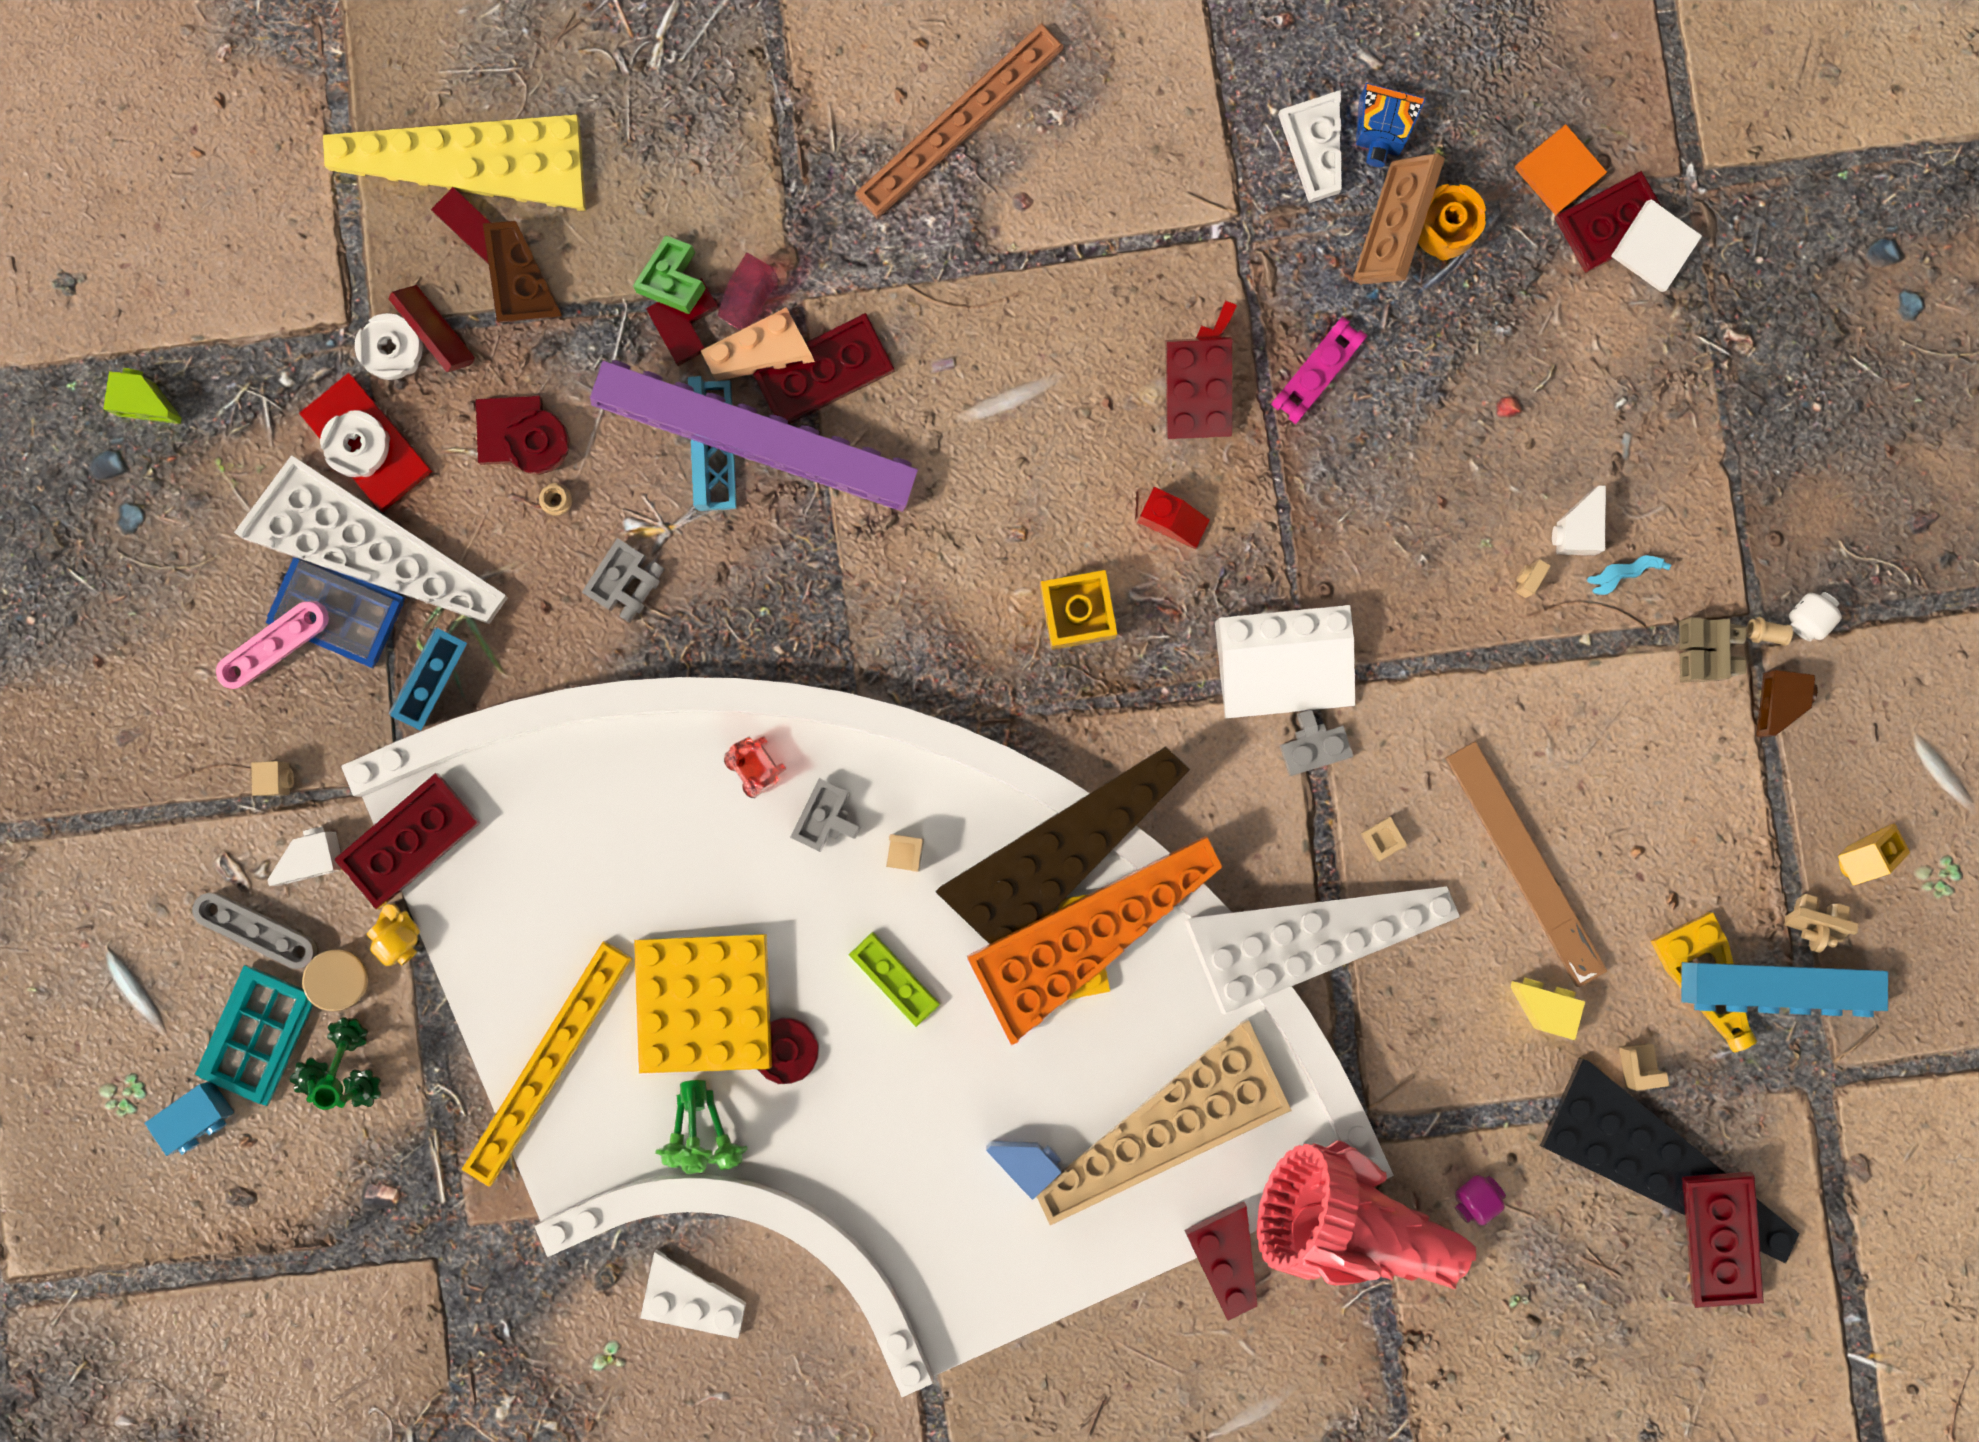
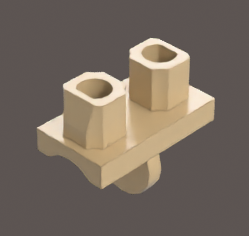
(1819, 927)

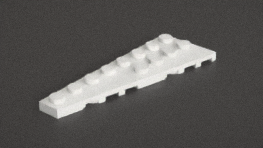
(332, 528)
(1278, 947)

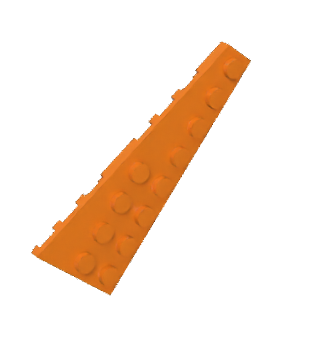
(1054, 956)

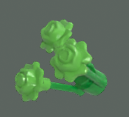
(693, 1157)

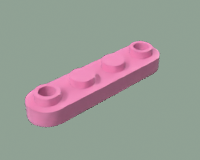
(272, 644)

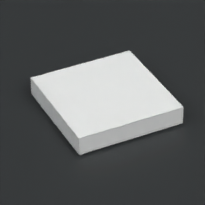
(1656, 245)

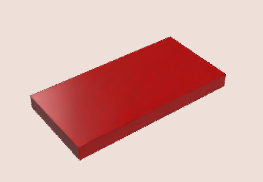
(402, 466)

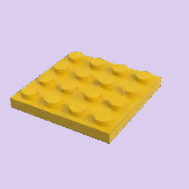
(703, 1004)

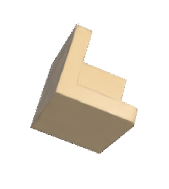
(905, 852)
(1641, 1068)

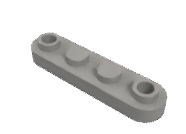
(254, 930)

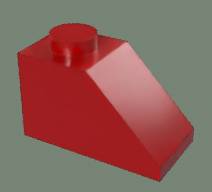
(1173, 518)

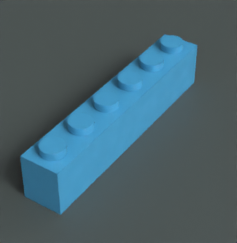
(1785, 987)

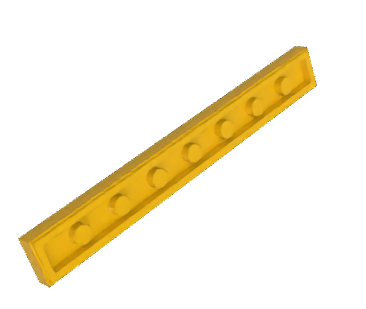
(547, 1063)

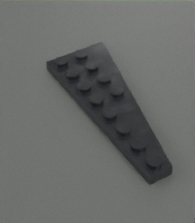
(1625, 1142)

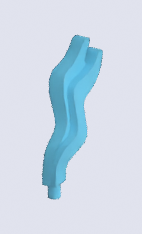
(1615, 572)

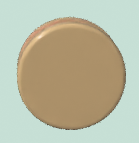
(335, 980)

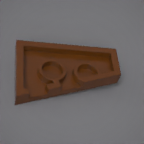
(515, 276)

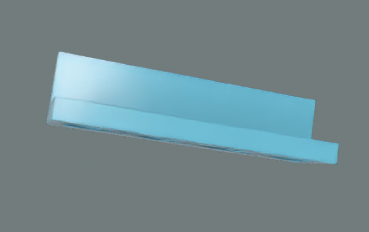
(700, 458)

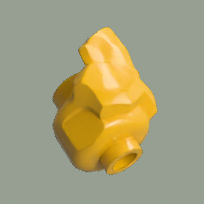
(394, 936)

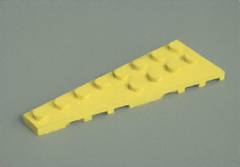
(502, 158)

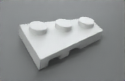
(1314, 141)

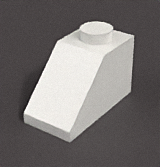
(1583, 526)
(307, 858)

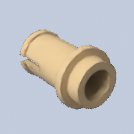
(1760, 630)

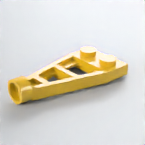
(1694, 940)

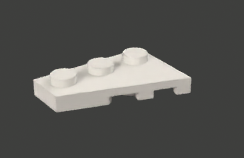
(688, 1301)

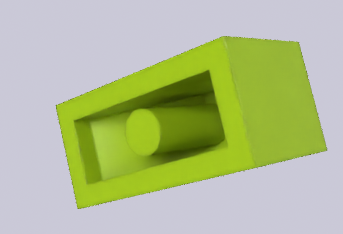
(138, 398)

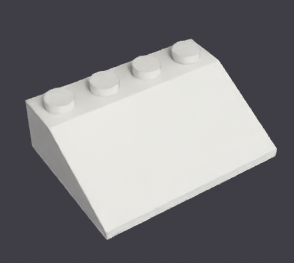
(1286, 661)

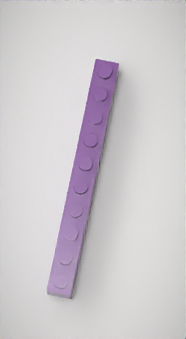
(752, 435)

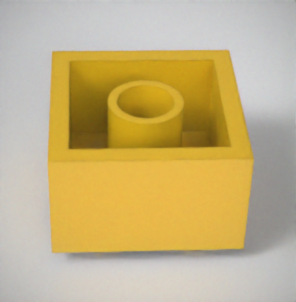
(1078, 609)

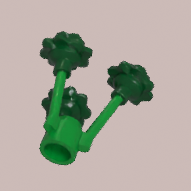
(323, 1087)

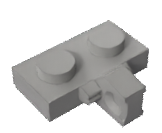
(1314, 746)
(824, 817)

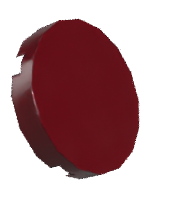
(536, 441)
(792, 1050)

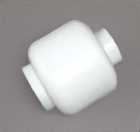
(1815, 616)

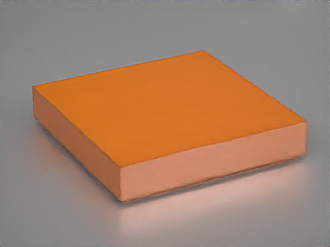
(1560, 169)

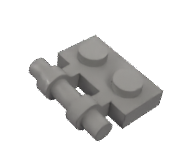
(615, 575)

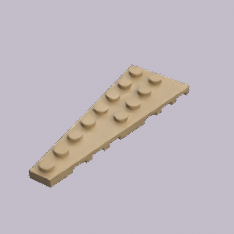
(1200, 1108)

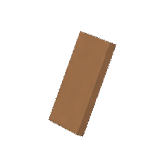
(1398, 219)

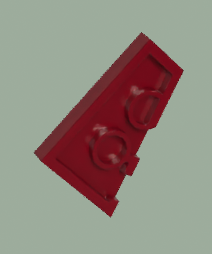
(1226, 1258)

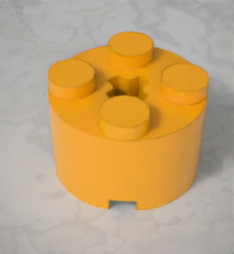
(1466, 211)

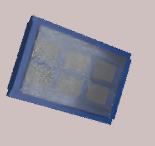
(357, 610)

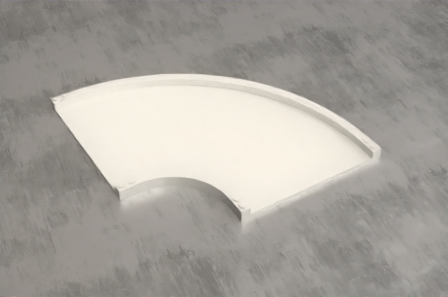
(626, 826)

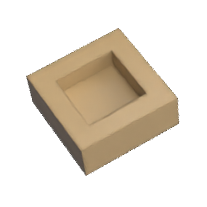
(1531, 578)
(1383, 839)

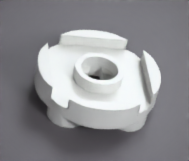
(375, 335)
(350, 426)

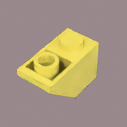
(1549, 1011)

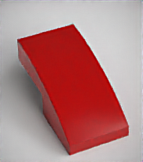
(1222, 323)

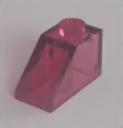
(747, 291)

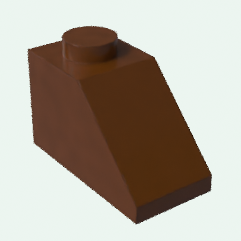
(1784, 700)

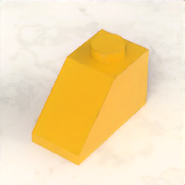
(1873, 855)

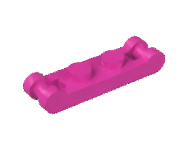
(1319, 370)

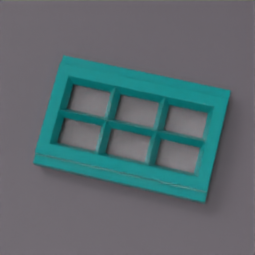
(255, 1035)

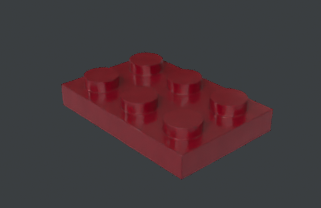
(1198, 388)

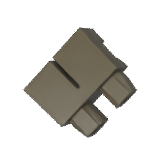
(1716, 638)

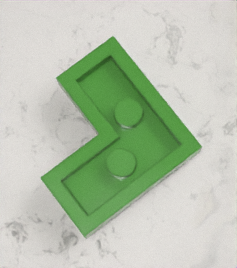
(664, 276)

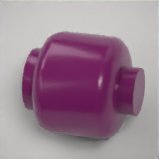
(1480, 1200)

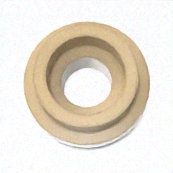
(549, 492)

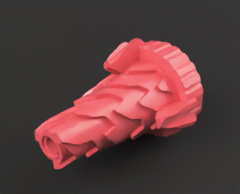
(1332, 1223)

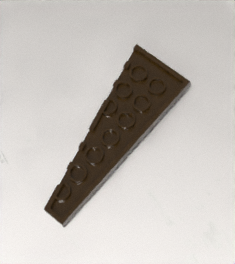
(1054, 857)

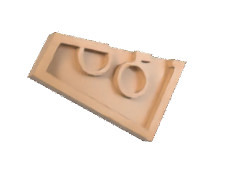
(761, 345)

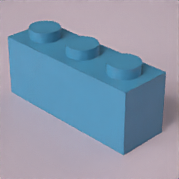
(427, 678)

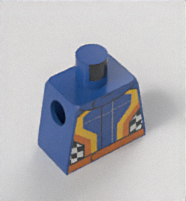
(1385, 121)

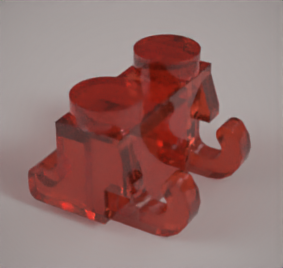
(753, 765)

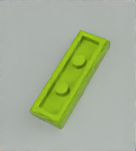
(894, 979)

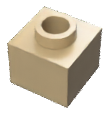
(271, 778)

